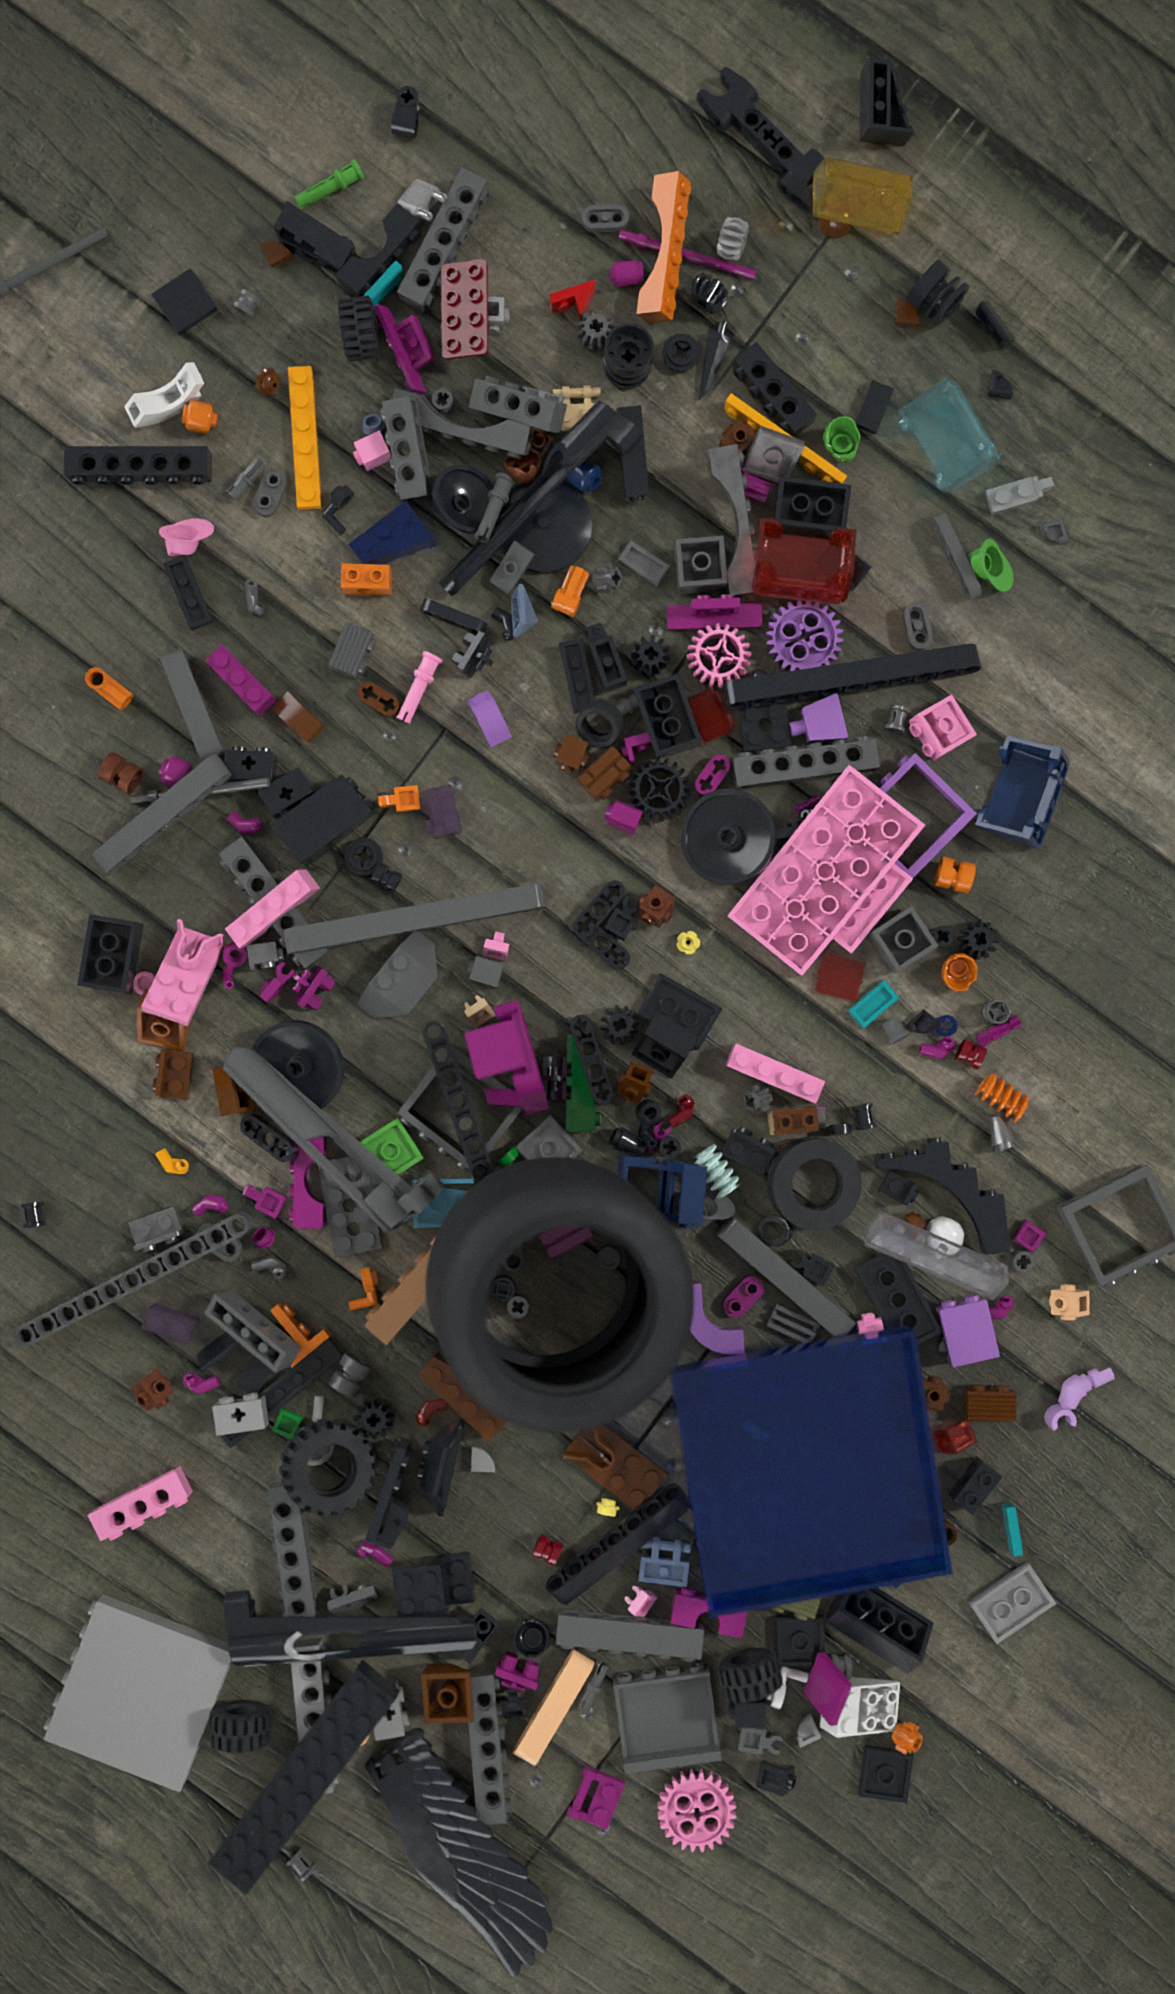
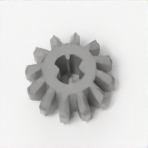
(732, 238)

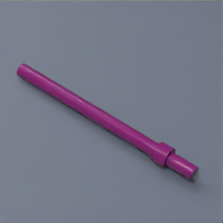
(643, 241)

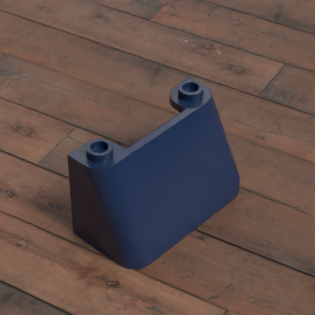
(1024, 791)

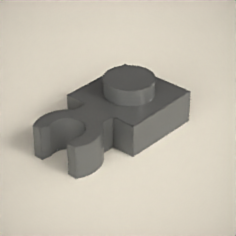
(755, 1739)

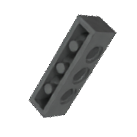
(485, 399)
(412, 434)
(253, 1330)

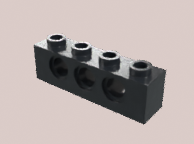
(757, 360)

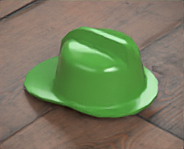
(991, 565)

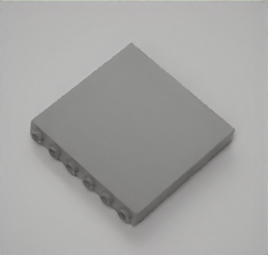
(139, 1692)

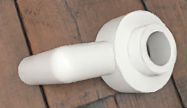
(776, 1699)

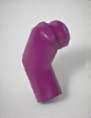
(939, 1050)
(210, 1202)
(1001, 1308)
(376, 1552)

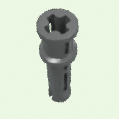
(497, 499)

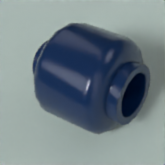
(586, 476)

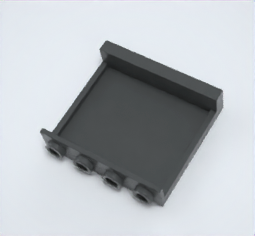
(666, 1718)

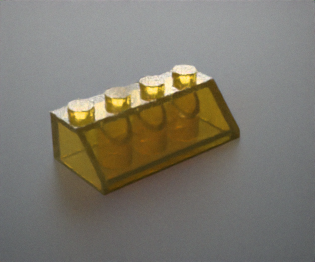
(861, 195)

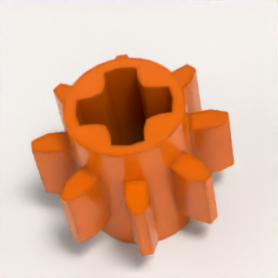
(907, 1737)

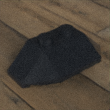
(440, 1464)

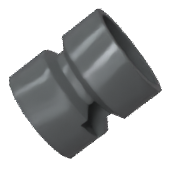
(351, 1372)

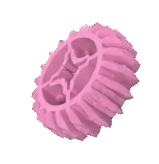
(724, 636)

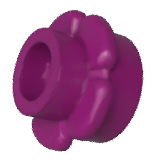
(263, 1237)

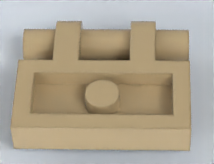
(576, 411)

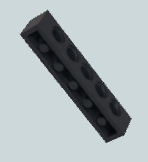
(79, 457)

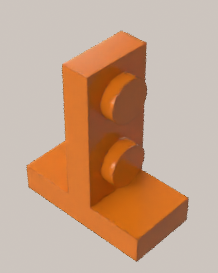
(299, 1331)

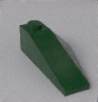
(579, 1101)

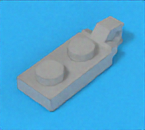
(1017, 494)

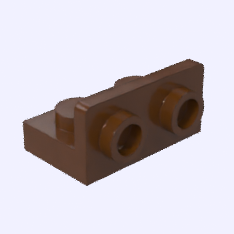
(173, 1074)

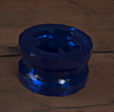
(941, 1019)

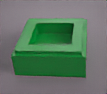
(287, 1423)

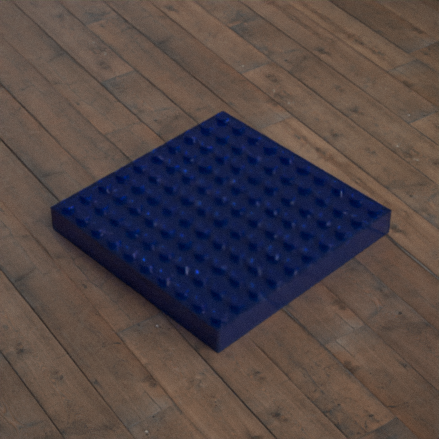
(810, 1470)

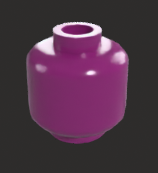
(174, 770)

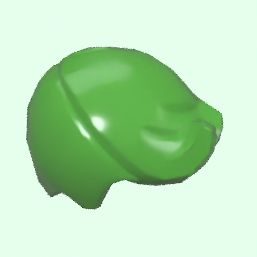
(842, 438)

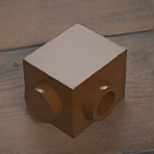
(571, 754)

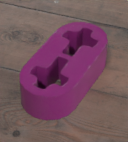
(716, 779)

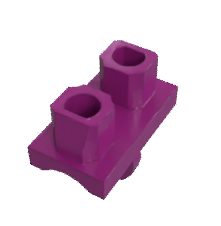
(306, 996)
(515, 1677)

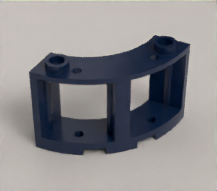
(691, 1188)

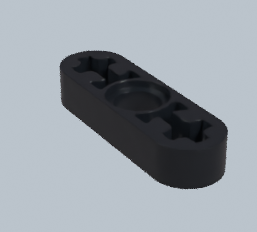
(453, 616)
(279, 1138)

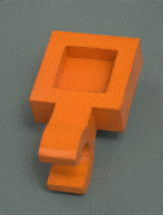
(405, 799)

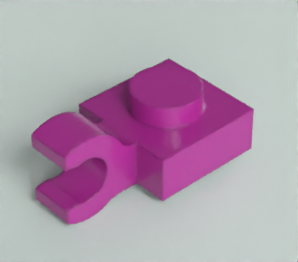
(272, 987)
(268, 1201)

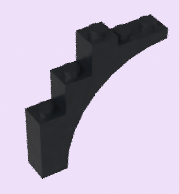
(985, 1210)

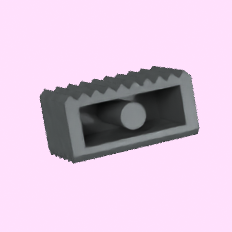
(352, 650)

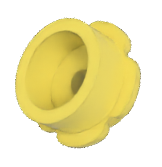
(692, 937)
(607, 1507)

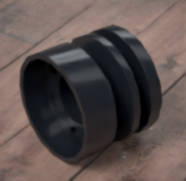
(937, 293)
(631, 344)

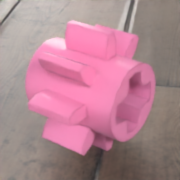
(869, 1323)

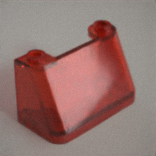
(803, 565)

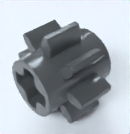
(606, 578)
(757, 1098)

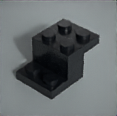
(434, 1584)

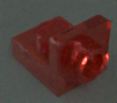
(955, 1438)

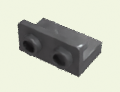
(156, 1228)

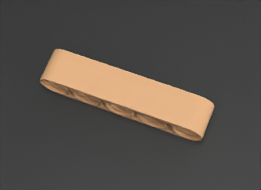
(553, 1707)

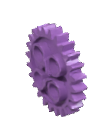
(794, 619)

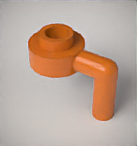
(369, 1280)

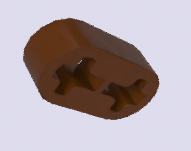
(382, 695)

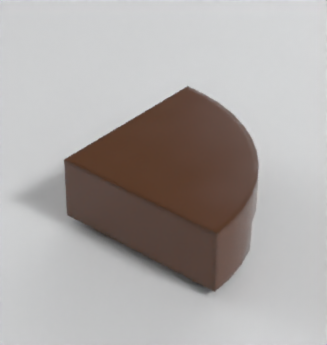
(275, 253)
(905, 314)

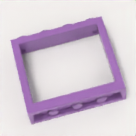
(967, 812)

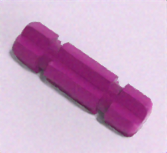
(998, 1031)

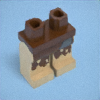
(792, 1120)

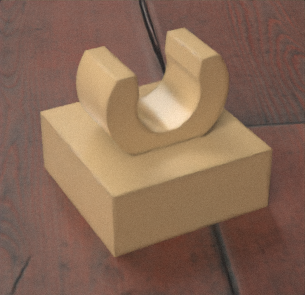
(479, 1012)

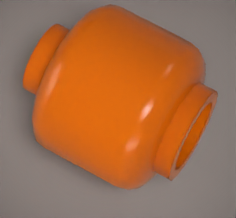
(199, 417)

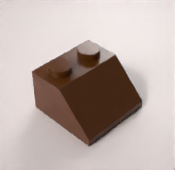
(447, 1694)

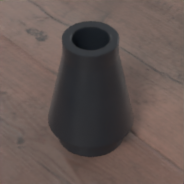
(625, 1141)

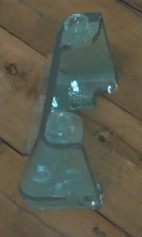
(950, 435)

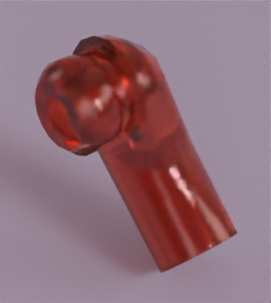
(427, 1409)

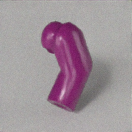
(245, 827)
(200, 1384)

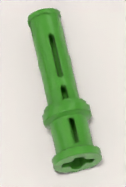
(339, 180)

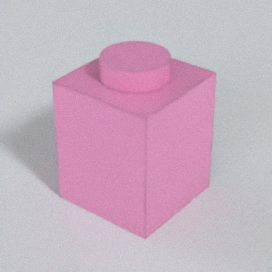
(371, 451)

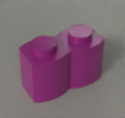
(623, 817)

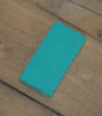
(385, 283)
(873, 1004)
(1012, 1528)

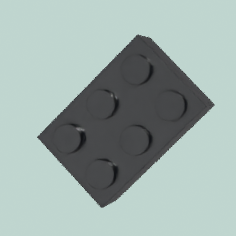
(811, 506)
(110, 954)

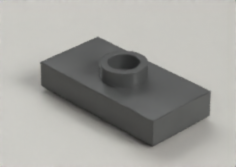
(512, 567)

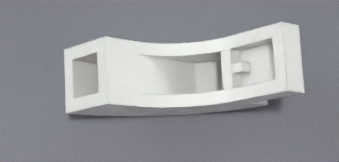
(167, 401)

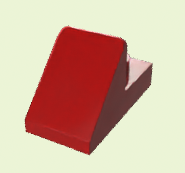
(577, 296)

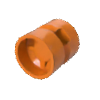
(954, 874)

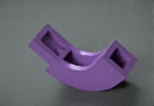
(716, 1338)

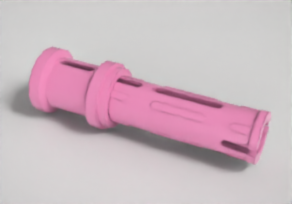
(423, 676)

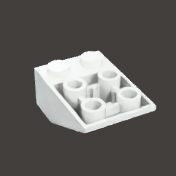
(868, 1709)

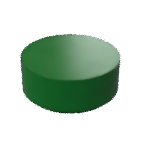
(507, 1157)

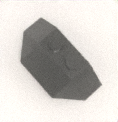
(402, 979)

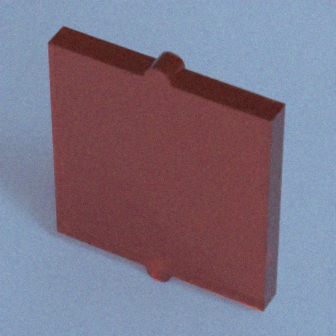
(840, 977)

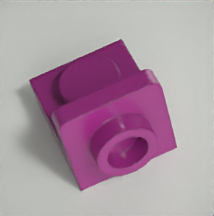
(639, 742)

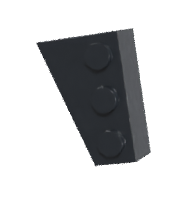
(312, 239)

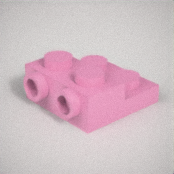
(941, 728)

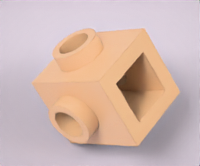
(1069, 1302)

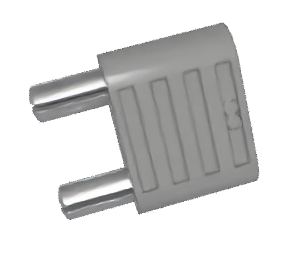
(420, 198)

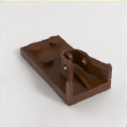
(615, 1464)

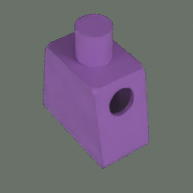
(821, 721)

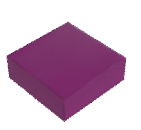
(1028, 1236)

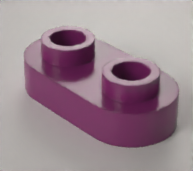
(742, 1296)

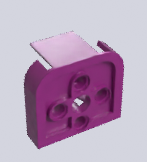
(504, 1049)

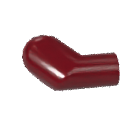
(685, 1111)

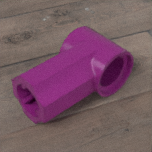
(756, 488)

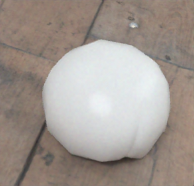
(946, 1229)

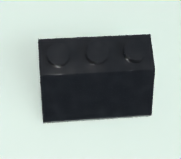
(668, 716)

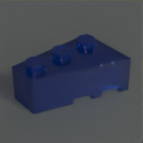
(392, 537)

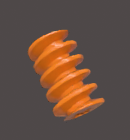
(1003, 1096)

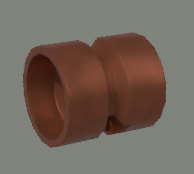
(122, 774)

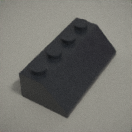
(882, 1626)

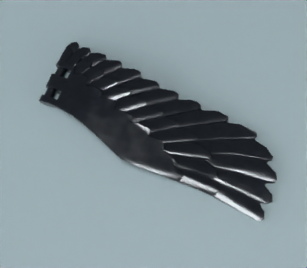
(458, 1851)

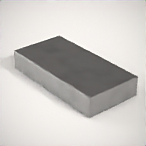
(643, 563)

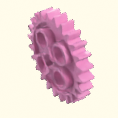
(699, 1832)

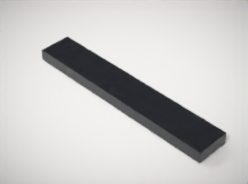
(294, 1382)

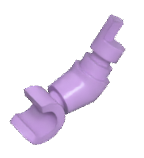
(1071, 1394)

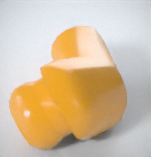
(172, 1165)

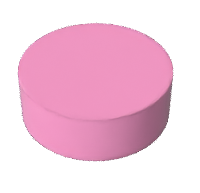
(142, 981)

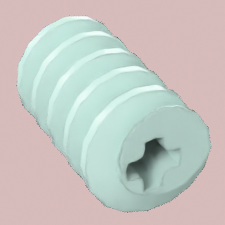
(716, 1171)

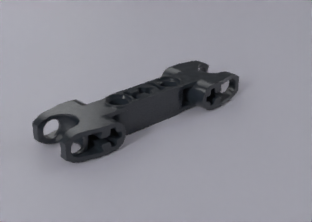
(737, 109)

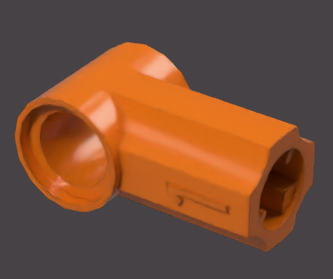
(568, 597)
(109, 689)

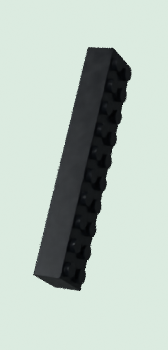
(304, 1777)

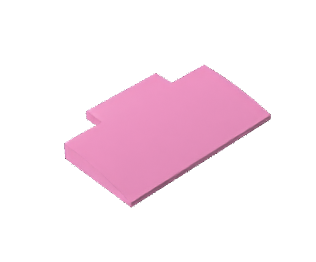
(831, 874)

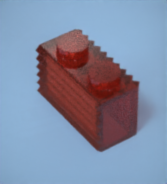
(710, 717)

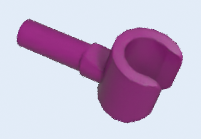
(659, 1134)

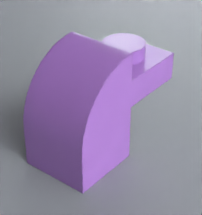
(489, 718)

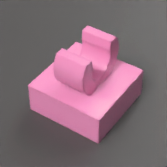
(496, 948)
(642, 1602)

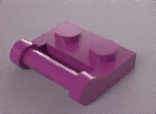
(603, 1800)

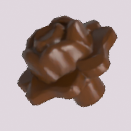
(267, 382)

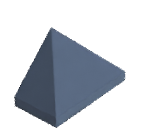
(522, 611)

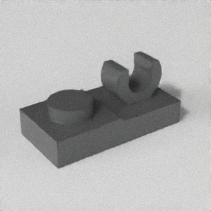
(349, 1601)

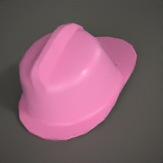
(184, 536)

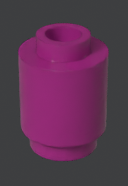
(626, 273)

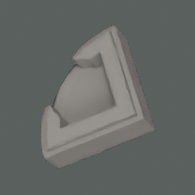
(481, 1460)
(807, 1731)

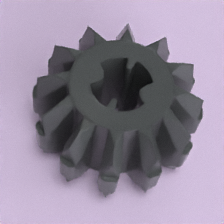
(587, 332)

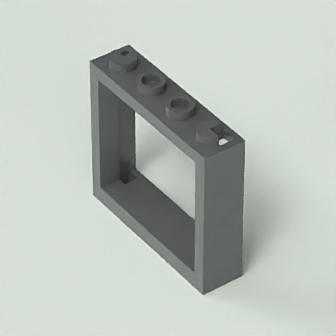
(428, 1134)
(1101, 1191)

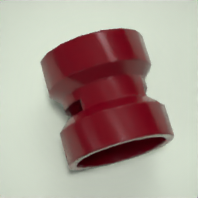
(971, 1054)
(547, 1550)

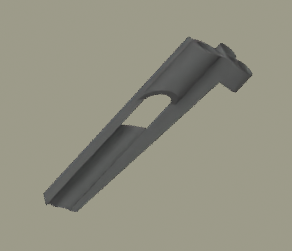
(379, 1190)

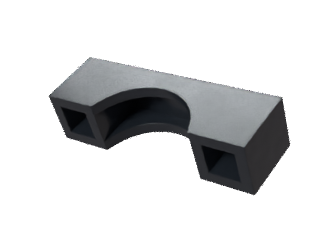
(361, 274)

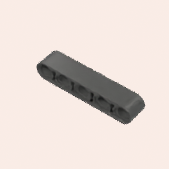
(192, 704)

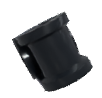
(406, 113)

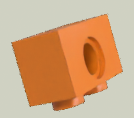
(366, 579)

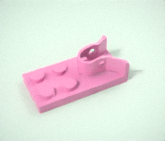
(183, 975)

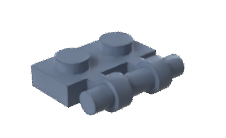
(662, 1569)

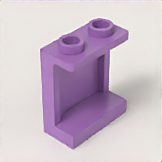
(968, 1330)

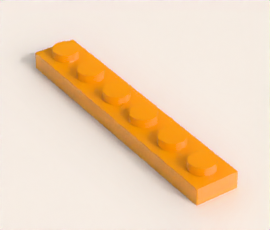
(304, 437)
(810, 460)

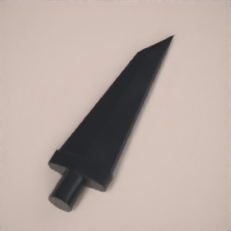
(715, 351)

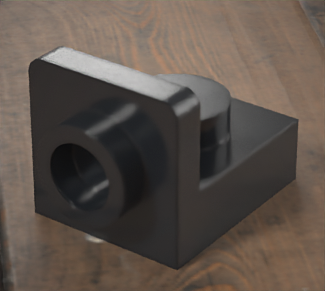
(899, 1188)
(776, 1778)

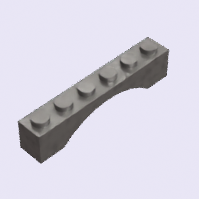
(726, 471)

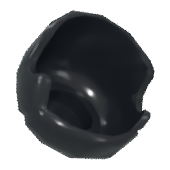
(531, 1638)

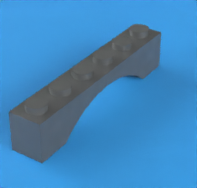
(508, 435)

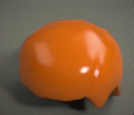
(959, 971)

